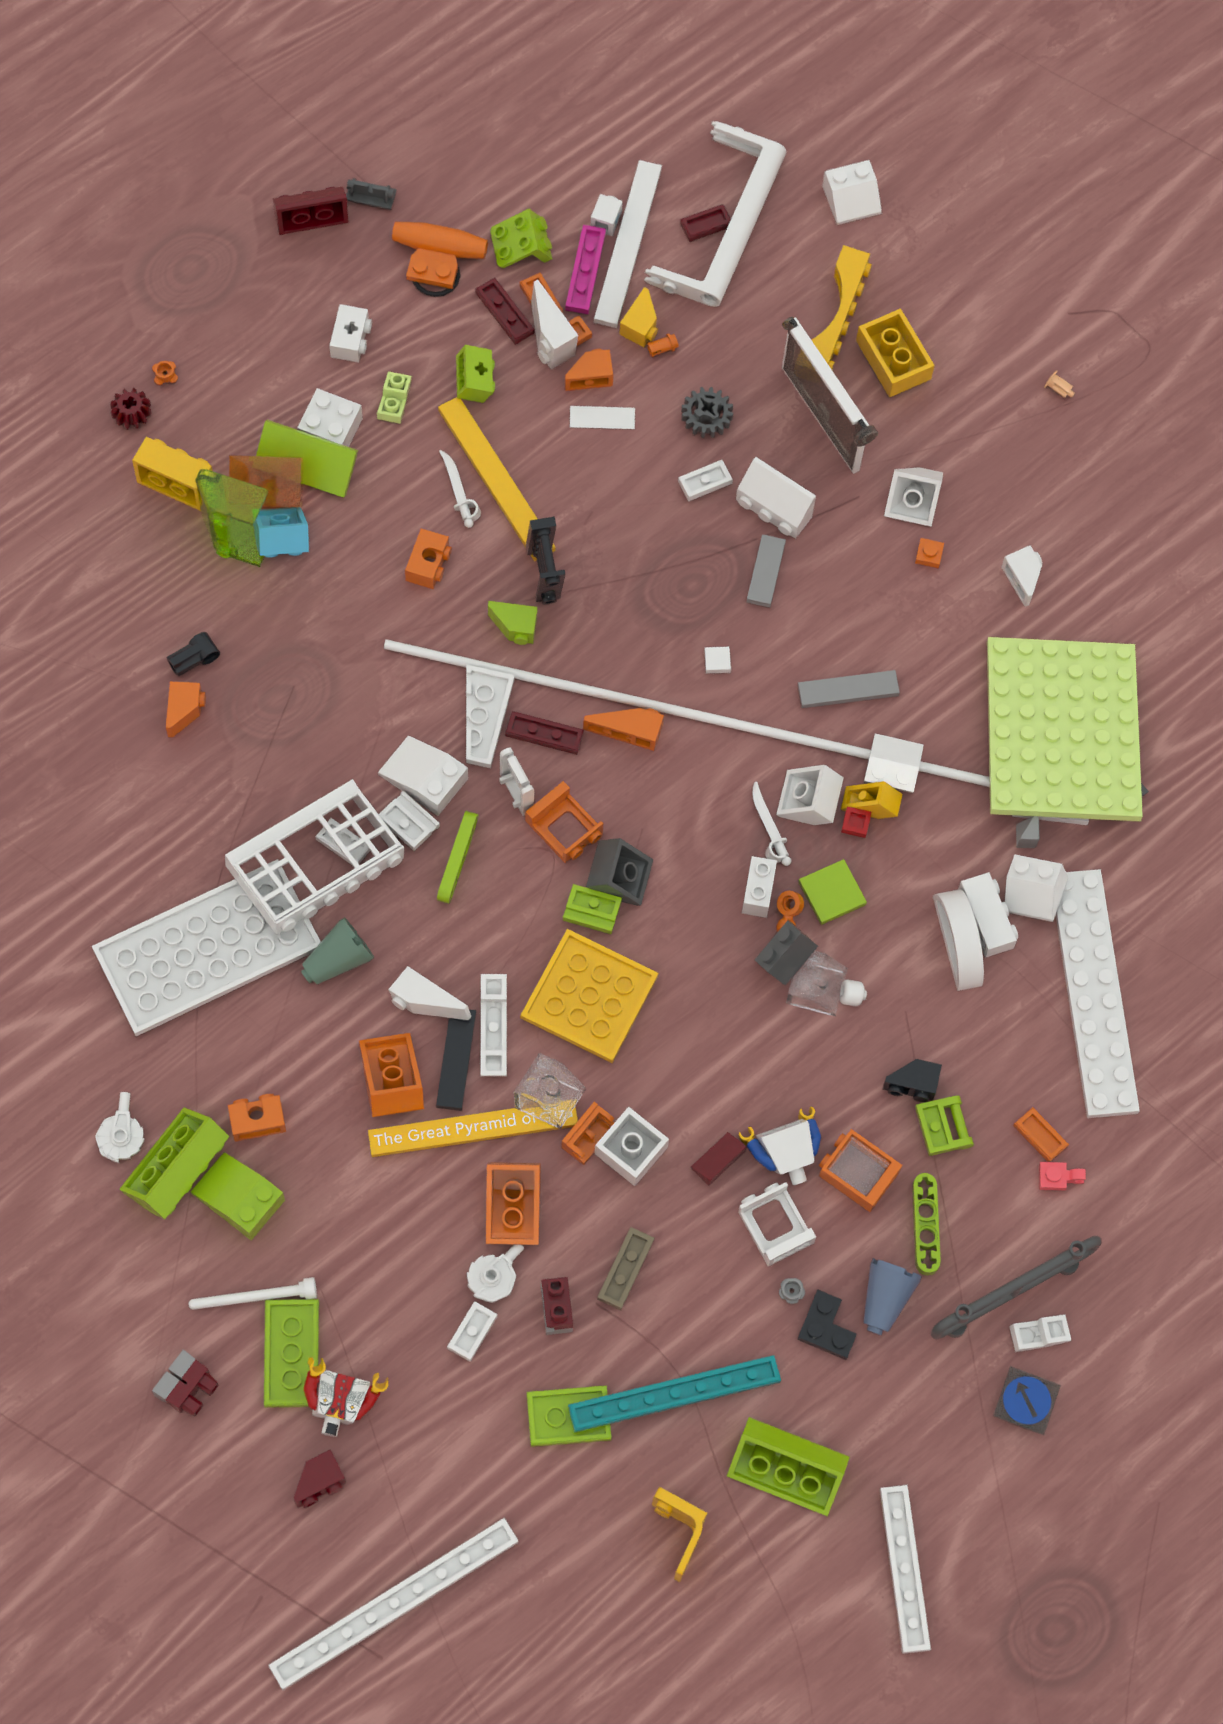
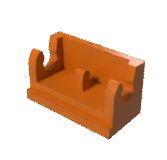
(587, 1132)

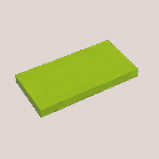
(325, 463)
(289, 1343)

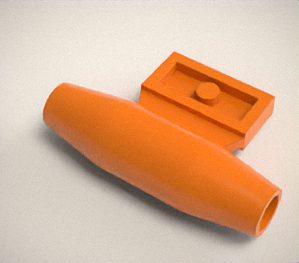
(437, 251)

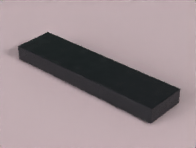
(455, 1063)

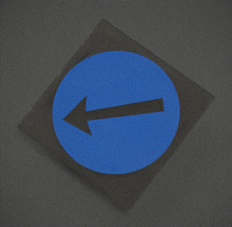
(1026, 1400)

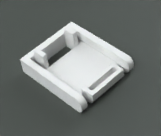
(516, 781)

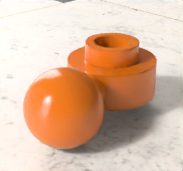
(784, 908)

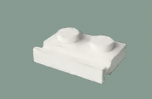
(409, 821)

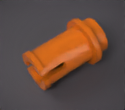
(662, 345)

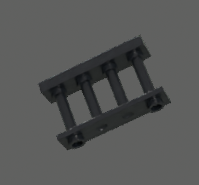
(539, 544)

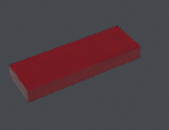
(505, 311)
(544, 732)

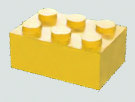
(895, 352)
(168, 471)

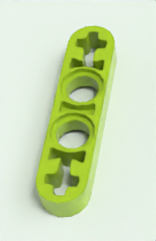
(457, 857)
(922, 1224)

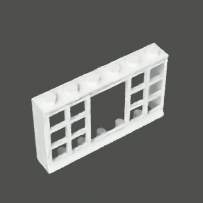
(329, 894)

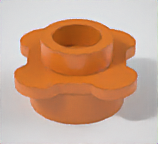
(160, 368)

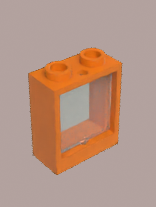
(856, 1169)

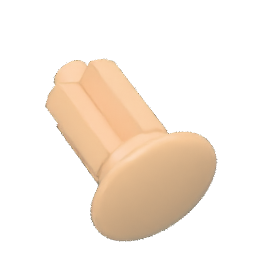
(1059, 385)

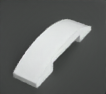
(493, 1024)

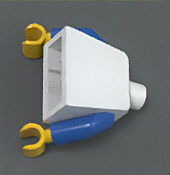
(787, 1146)

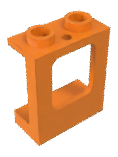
(550, 809)

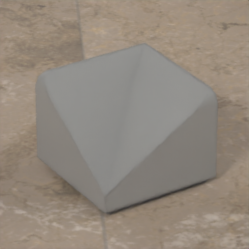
(1027, 833)

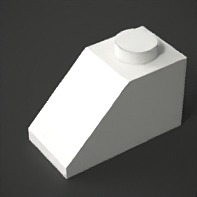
(1023, 572)

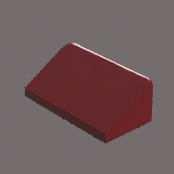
(718, 1158)

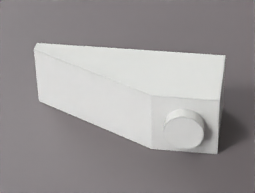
(425, 997)

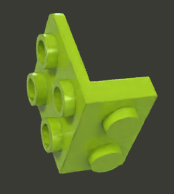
(520, 238)

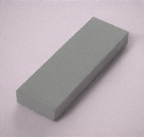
(766, 571)

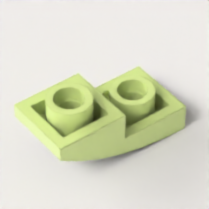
(394, 397)

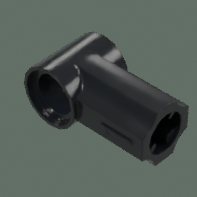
(198, 651)

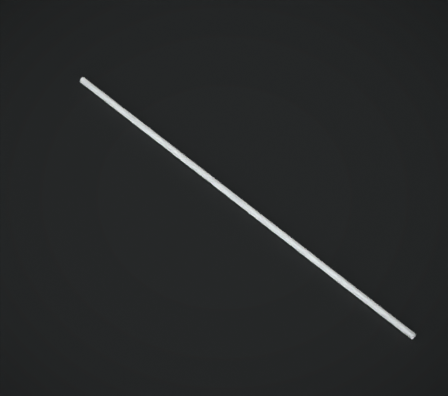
(674, 710)

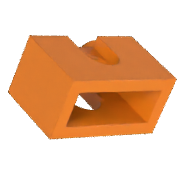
(428, 546)
(270, 1123)

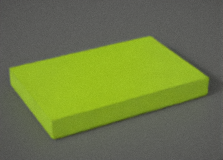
(551, 1419)

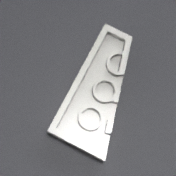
(485, 711)

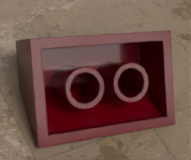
(311, 210)

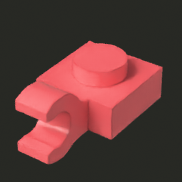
(1056, 1176)

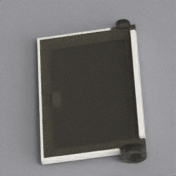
(825, 395)

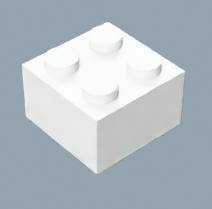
(331, 418)
(631, 1146)

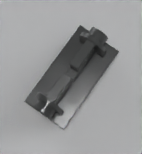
(370, 194)

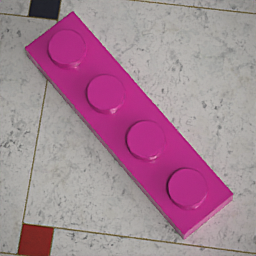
(585, 269)

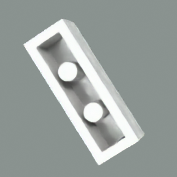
(990, 914)

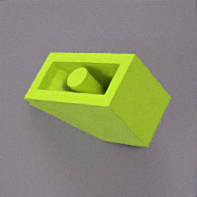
(514, 621)

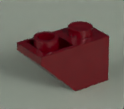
(319, 1477)

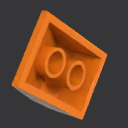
(391, 1075)
(513, 1203)

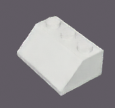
(776, 498)

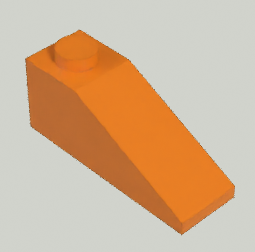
(631, 726)

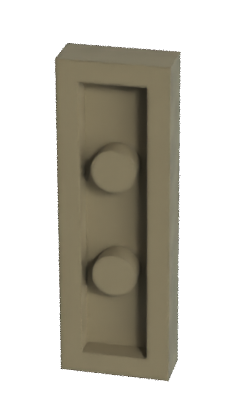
(625, 1268)

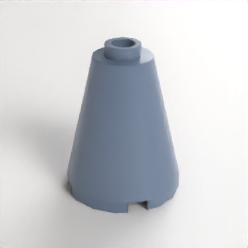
(887, 1294)

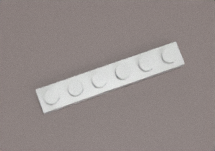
(905, 1569)

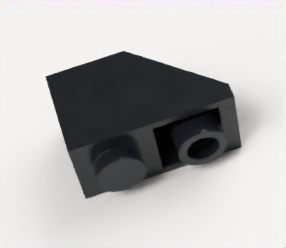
(914, 1079)

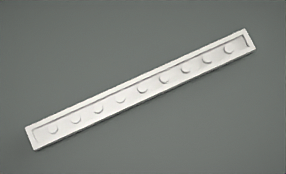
(393, 1604)

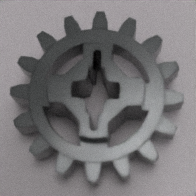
(707, 412)

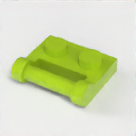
(936, 1127)

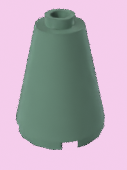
(336, 954)

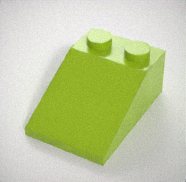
(238, 1195)

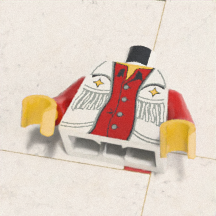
(339, 1396)

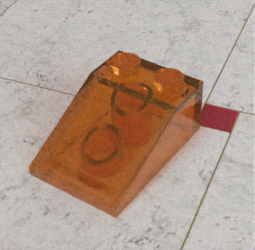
(277, 474)

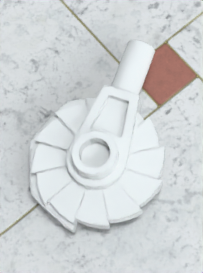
(120, 1134)
(493, 1276)

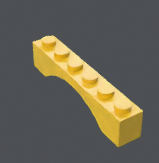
(848, 274)

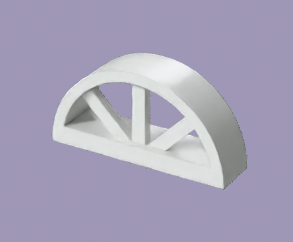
(960, 938)

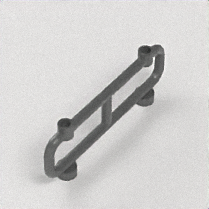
(1064, 1263)

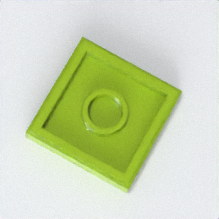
(832, 892)

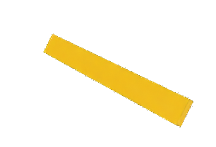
(489, 467)

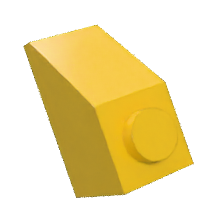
(640, 320)
(874, 797)

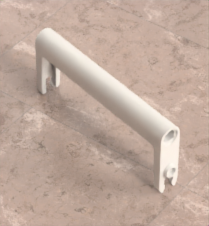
(713, 288)

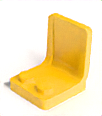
(669, 1505)

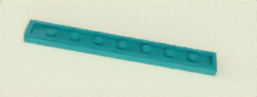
(674, 1393)

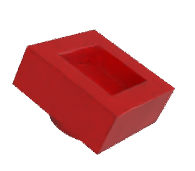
(856, 822)

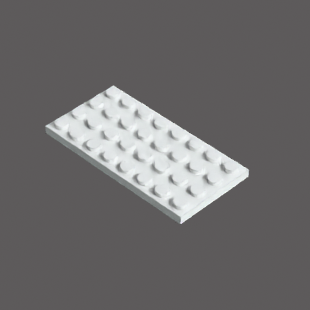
(200, 952)

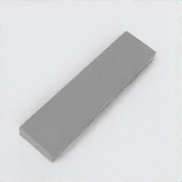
(848, 689)

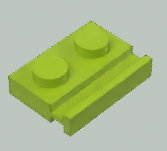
(592, 909)

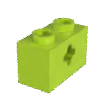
(474, 373)

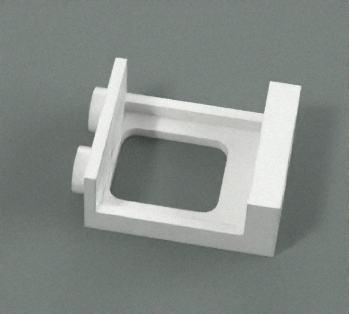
(787, 1244)

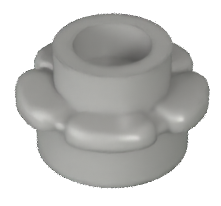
(788, 1284)

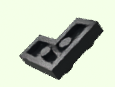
(820, 1331)

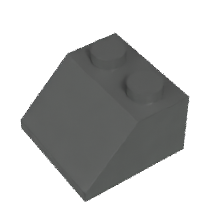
(620, 870)
(786, 952)

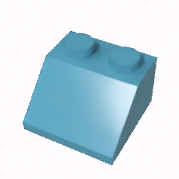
(281, 532)

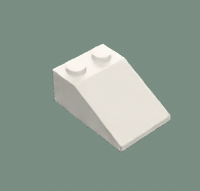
(553, 332)
(425, 774)

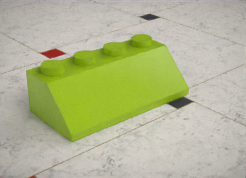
(175, 1162)
(788, 1466)

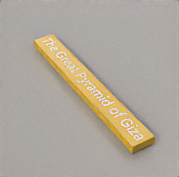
(458, 1131)

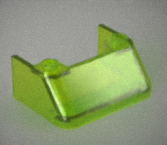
(230, 514)

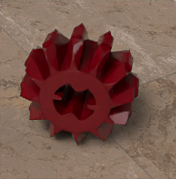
(130, 408)

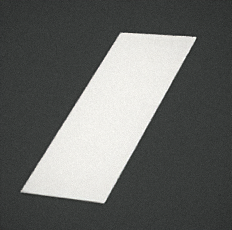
(602, 417)

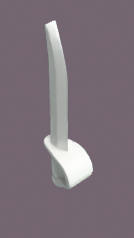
(462, 503)
(777, 842)

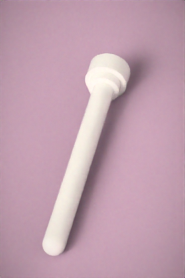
(305, 1289)

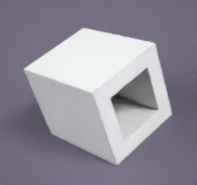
(607, 213)

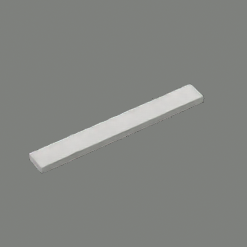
(627, 244)

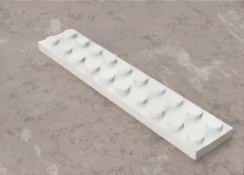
(1095, 997)

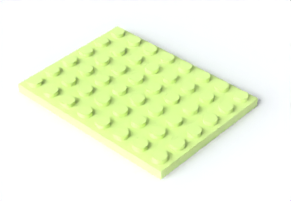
(1063, 729)

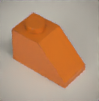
(591, 371)
(183, 705)

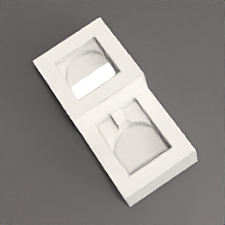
(1040, 1333)

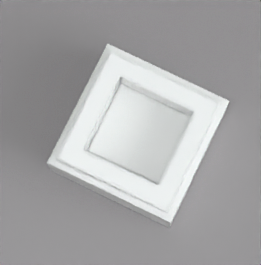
(717, 660)

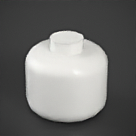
(852, 993)

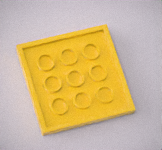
(589, 995)

